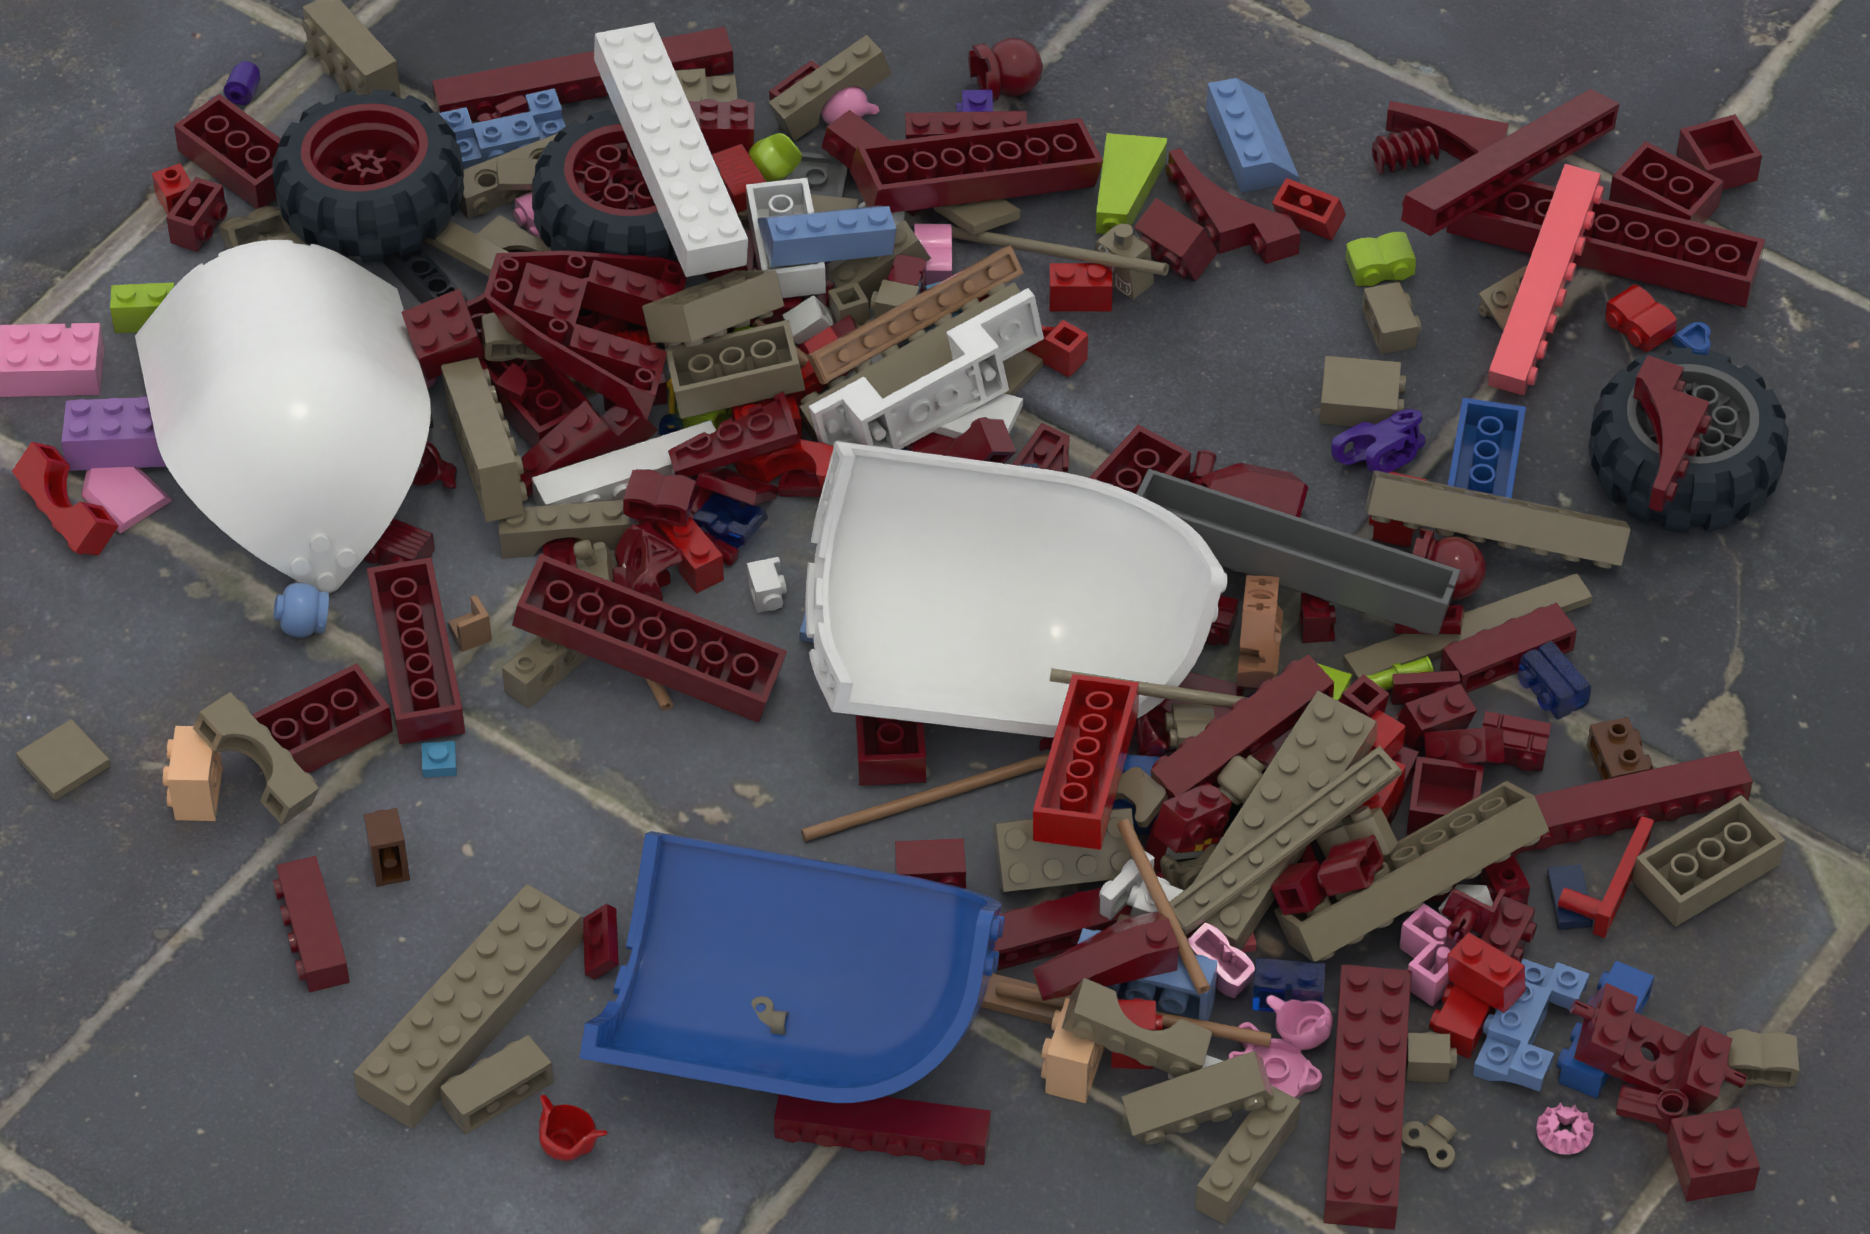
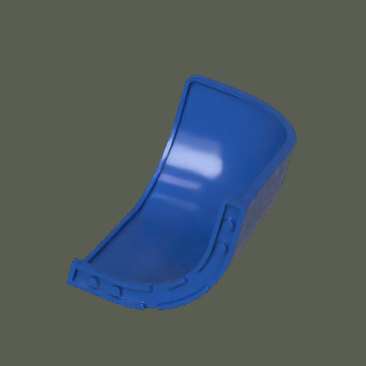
(863, 959)

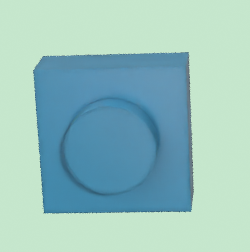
(439, 759)

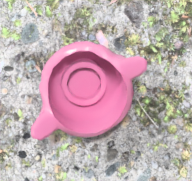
(847, 99)
(1302, 1023)

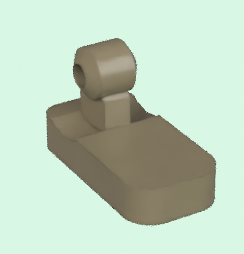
(594, 558)

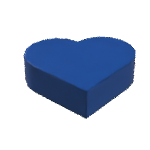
(1694, 336)

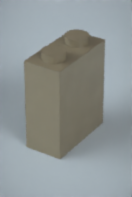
(1360, 391)

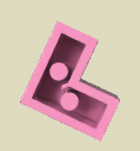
(1427, 942)

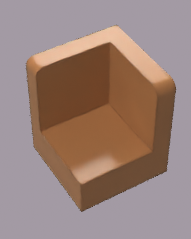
(472, 628)

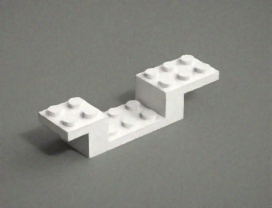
(943, 395)

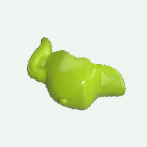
(775, 157)

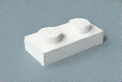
(1116, 893)

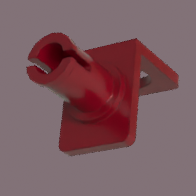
(1468, 914)

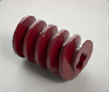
(1405, 147)

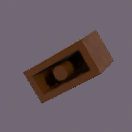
(386, 847)

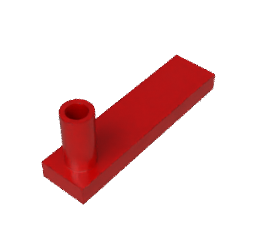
(1605, 911)

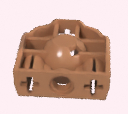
(1259, 632)

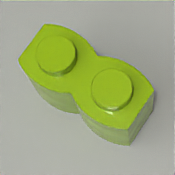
(1380, 259)

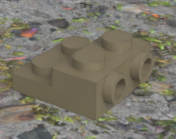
(699, 87)

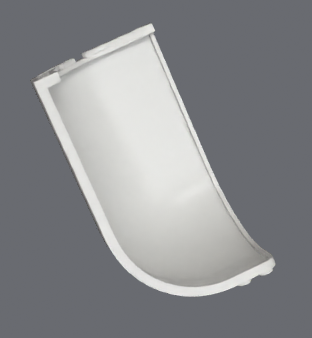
(288, 403)
(969, 579)

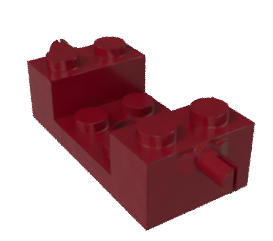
(1613, 1043)

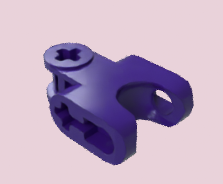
(1382, 444)

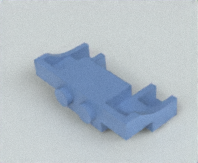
(502, 135)
(1509, 1046)

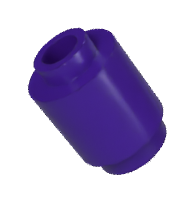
(242, 83)

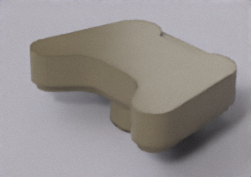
(1142, 793)
(1184, 873)

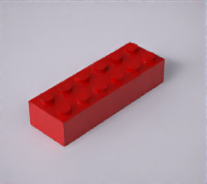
(1086, 762)

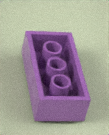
(109, 434)

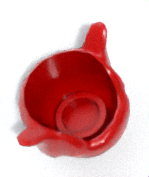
(566, 1131)

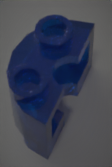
(728, 520)

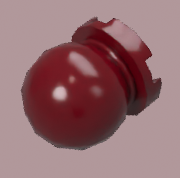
(1007, 68)
(1457, 554)

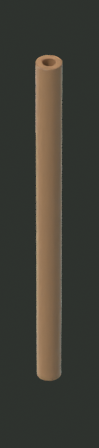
(1163, 905)

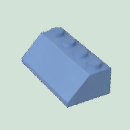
(1249, 135)
(828, 235)

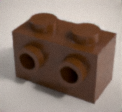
(1617, 749)

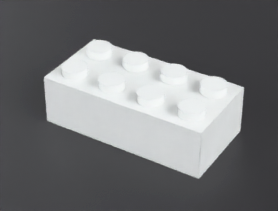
(780, 199)

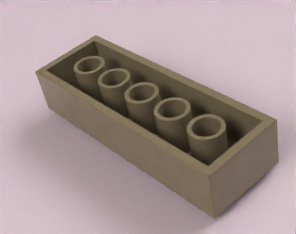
(484, 439)

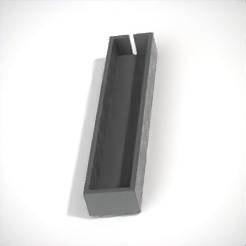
(1310, 555)

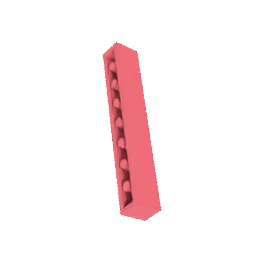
(1545, 280)

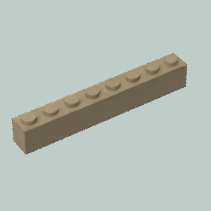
(911, 362)
(1497, 518)

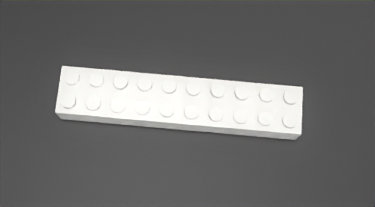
(670, 150)

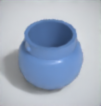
(301, 610)

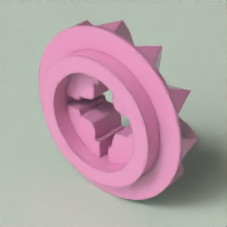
(1564, 1141)

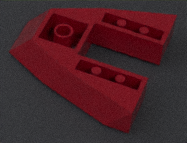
(539, 305)

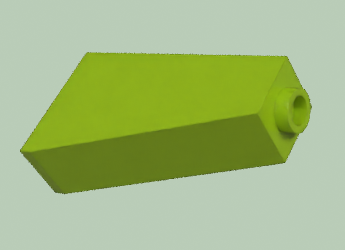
(1127, 177)

